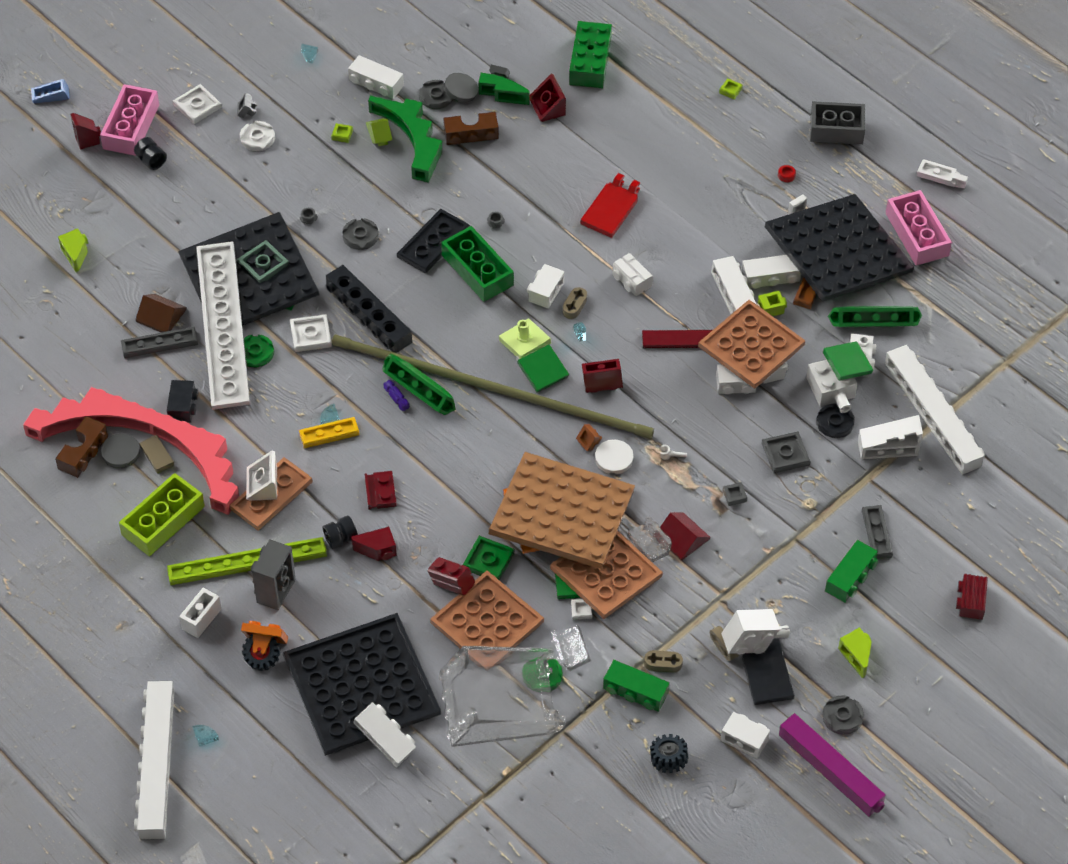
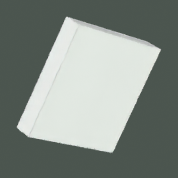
(197, 104)
(310, 333)

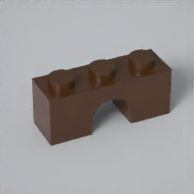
(458, 132)
(76, 459)

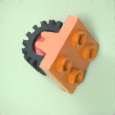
(262, 646)

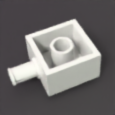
(828, 388)
(752, 631)

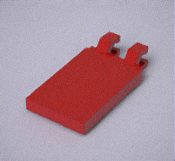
(611, 206)

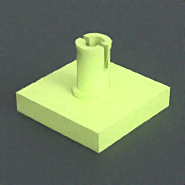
(524, 338)

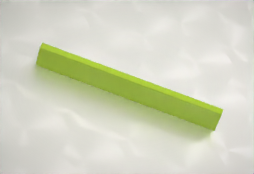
(239, 562)

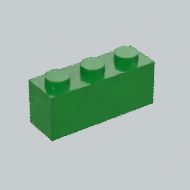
(851, 571)
(636, 685)

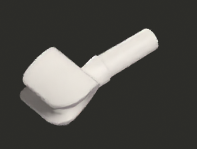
(667, 454)

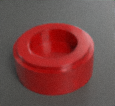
(786, 173)

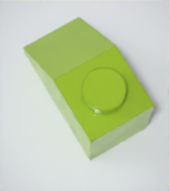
(379, 131)
(74, 247)
(856, 649)

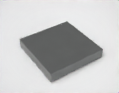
(785, 452)

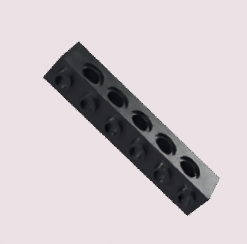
(368, 309)

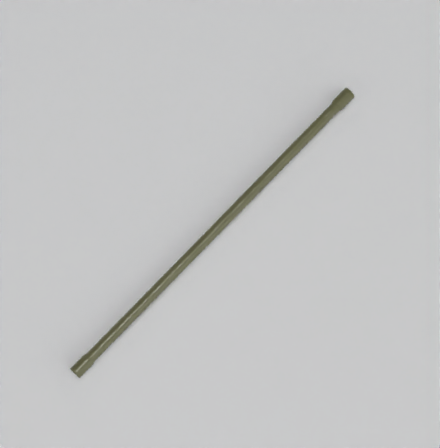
(637, 429)

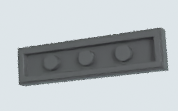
(159, 342)

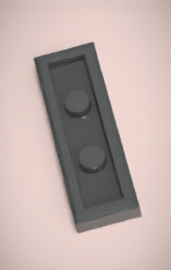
(877, 531)

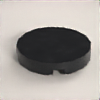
(833, 422)

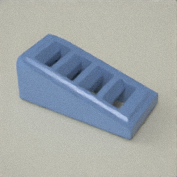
(60, 93)

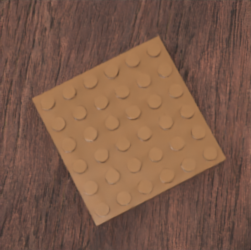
(562, 510)

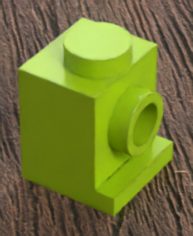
(773, 303)

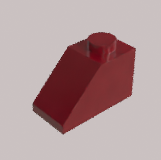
(85, 131)
(375, 544)

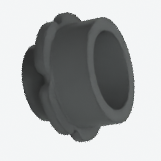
(308, 215)
(495, 220)

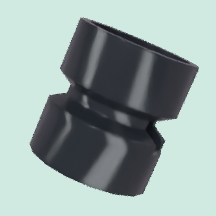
(150, 153)
(339, 532)

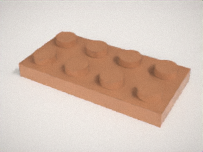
(290, 484)

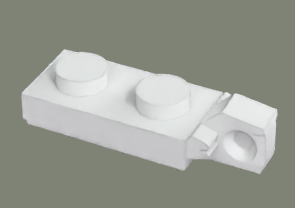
(941, 174)

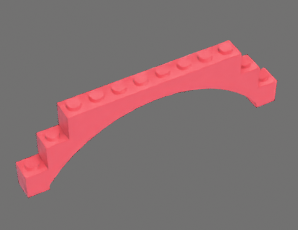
(196, 443)

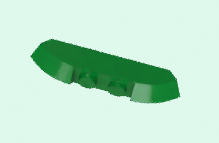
(874, 316)
(419, 384)

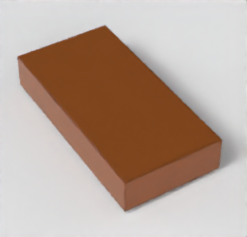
(805, 295)

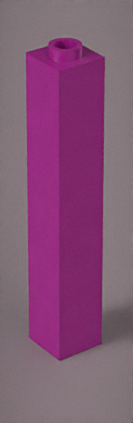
(832, 765)

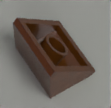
(159, 312)

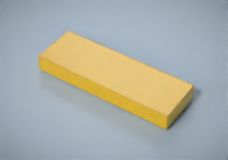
(329, 432)

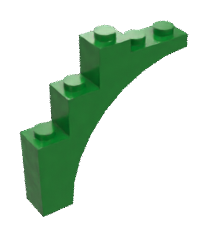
(419, 131)

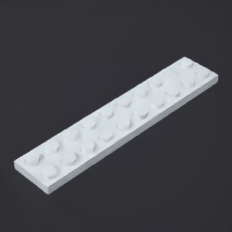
(223, 326)

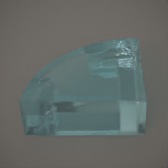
(309, 52)
(580, 331)
(329, 415)
(204, 734)

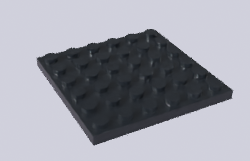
(839, 247)
(279, 292)
(352, 670)

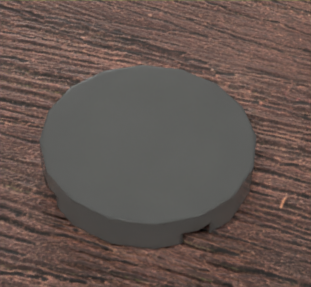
(461, 87)
(433, 95)
(360, 234)
(120, 450)
(843, 715)

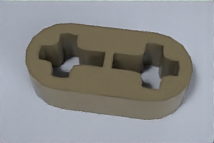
(571, 301)
(717, 638)
(663, 661)

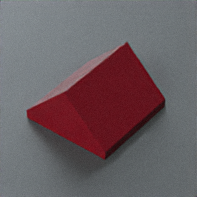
(548, 100)
(684, 534)

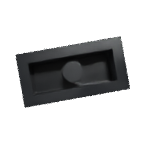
(182, 399)

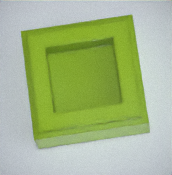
(730, 88)
(342, 133)

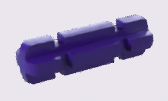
(396, 395)

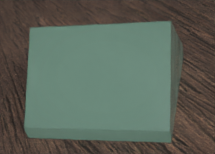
(279, 257)

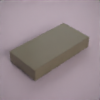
(156, 454)

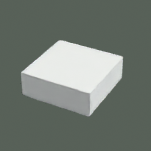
(797, 204)
(580, 610)

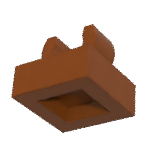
(588, 437)

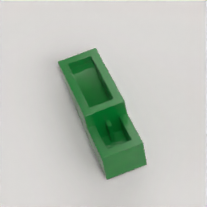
(503, 89)

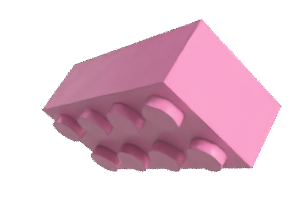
(129, 119)
(918, 227)

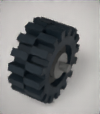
(669, 753)

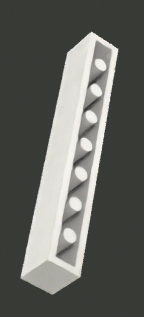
(735, 293)
(934, 409)
(155, 760)

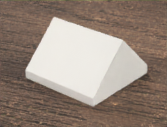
(262, 478)

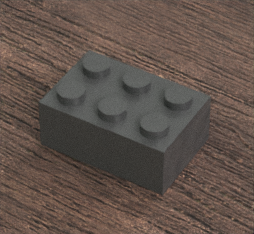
(837, 122)
(273, 574)

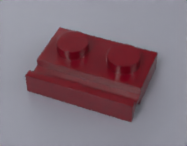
(380, 490)

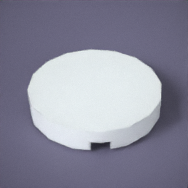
(257, 136)
(614, 456)

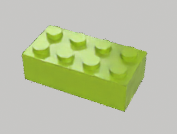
(162, 514)

